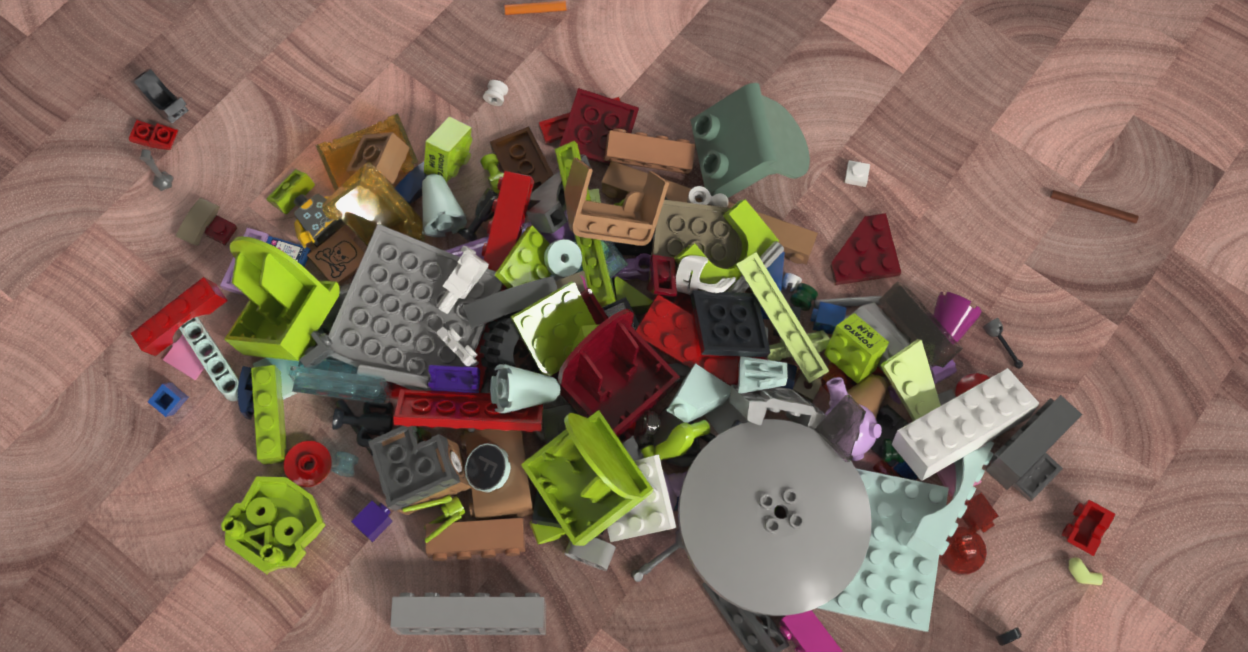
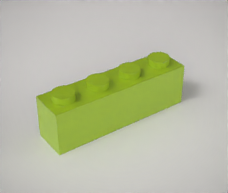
(269, 414)

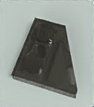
(842, 427)

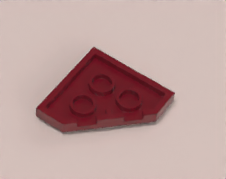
(867, 253)

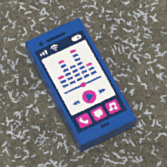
(294, 250)

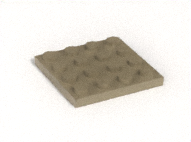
(699, 224)

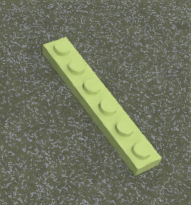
(782, 317)

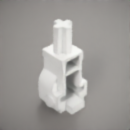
(462, 279)

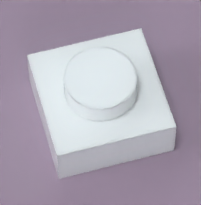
(857, 173)

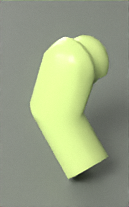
(1082, 574)

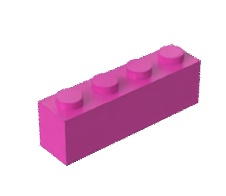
(807, 633)

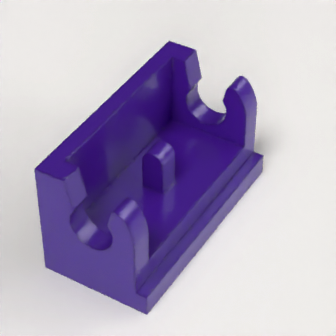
(454, 378)

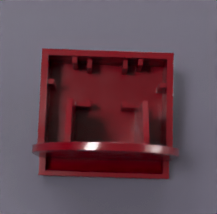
(615, 374)

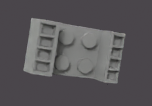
(755, 403)

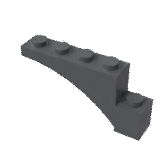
(548, 204)

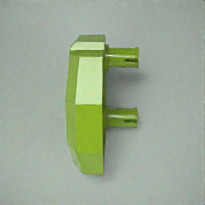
(285, 508)

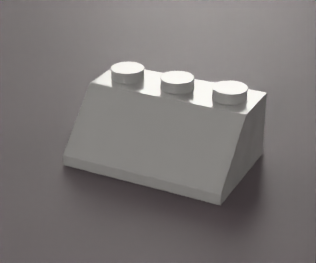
(885, 327)

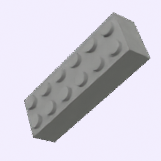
(468, 614)

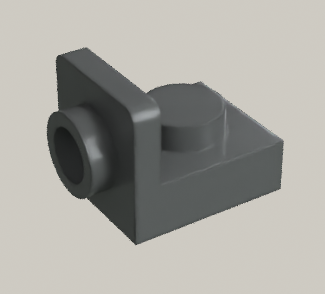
(317, 354)

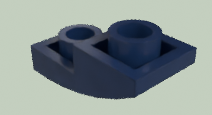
(411, 185)
(245, 393)

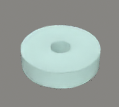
(553, 258)

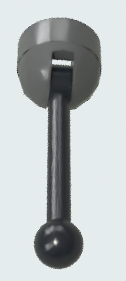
(995, 329)

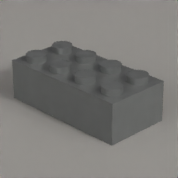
(1032, 441)

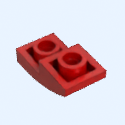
(153, 136)

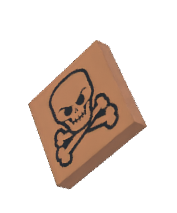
(337, 257)

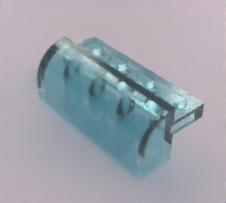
(340, 381)

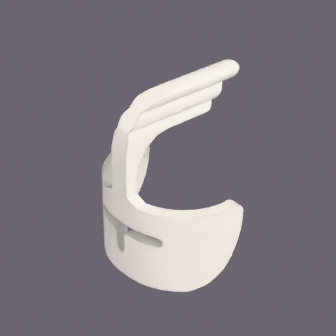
(696, 264)

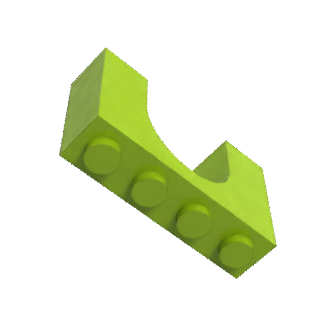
(754, 238)

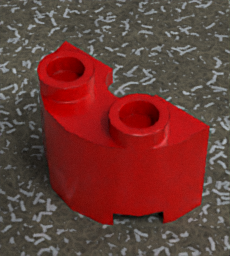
(1088, 526)

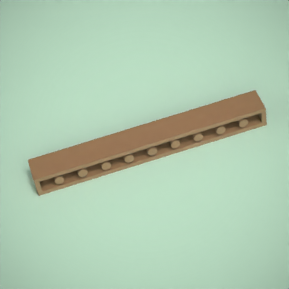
(622, 180)

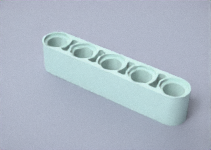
(213, 360)

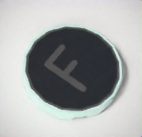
(487, 467)

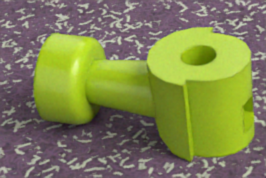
(490, 162)

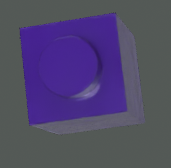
(372, 520)

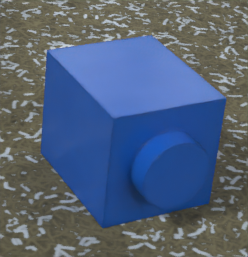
(168, 399)

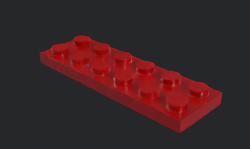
(676, 335)
(462, 411)

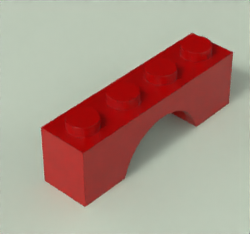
(158, 331)

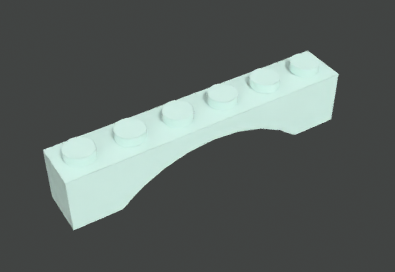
(932, 530)

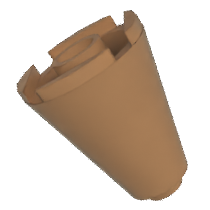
(870, 392)

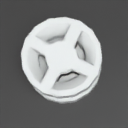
(495, 92)

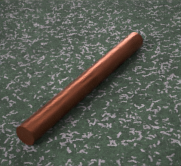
(1113, 212)

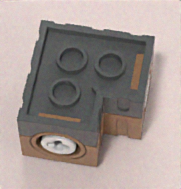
(417, 467)

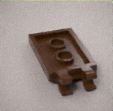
(522, 155)

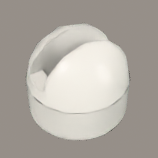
(791, 280)

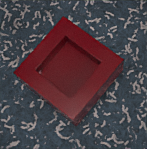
(220, 230)

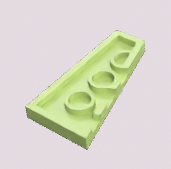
(912, 380)

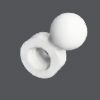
(700, 192)

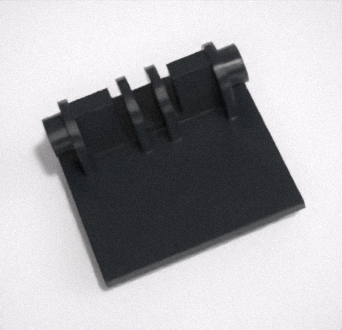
(890, 422)

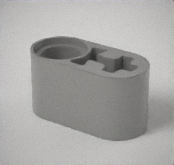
(595, 553)

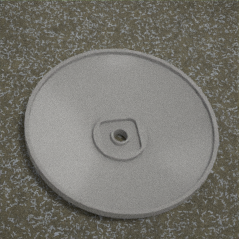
(741, 544)

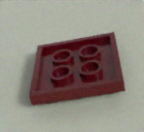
(591, 121)

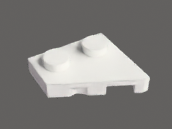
(451, 338)

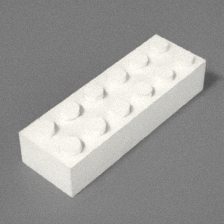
(964, 424)

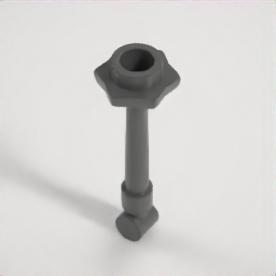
(162, 180)
(638, 575)

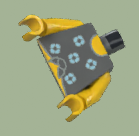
(311, 221)

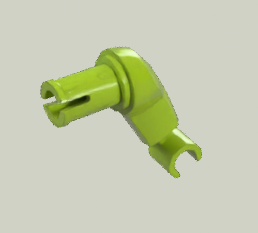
(678, 440)

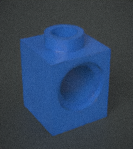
(827, 317)

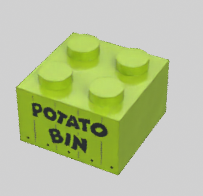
(448, 149)
(856, 348)

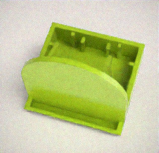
(283, 302)
(587, 477)

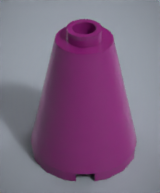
(955, 314)

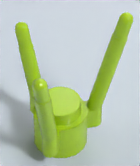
(451, 511)

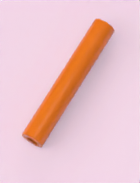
(538, 7)

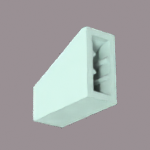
(698, 395)

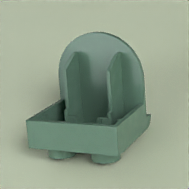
(746, 141)

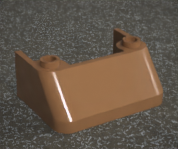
(627, 224)

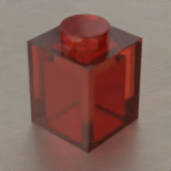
(979, 514)

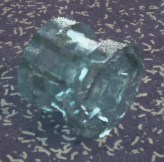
(344, 464)

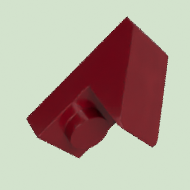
(662, 276)

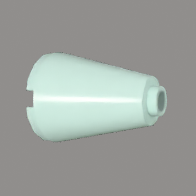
(440, 208)
(520, 388)

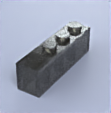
(919, 323)

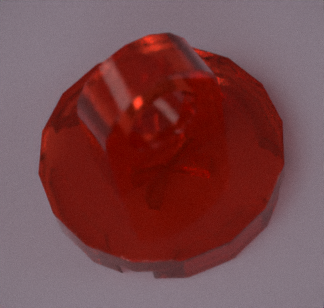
(964, 553)

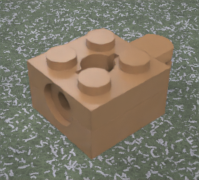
(383, 151)

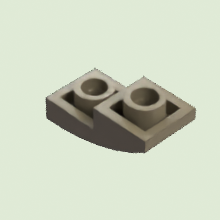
(196, 220)

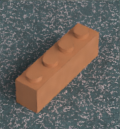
(649, 151)
(477, 538)

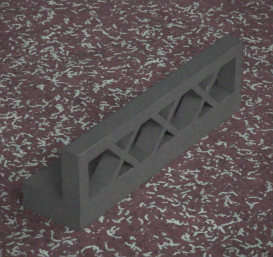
(747, 628)

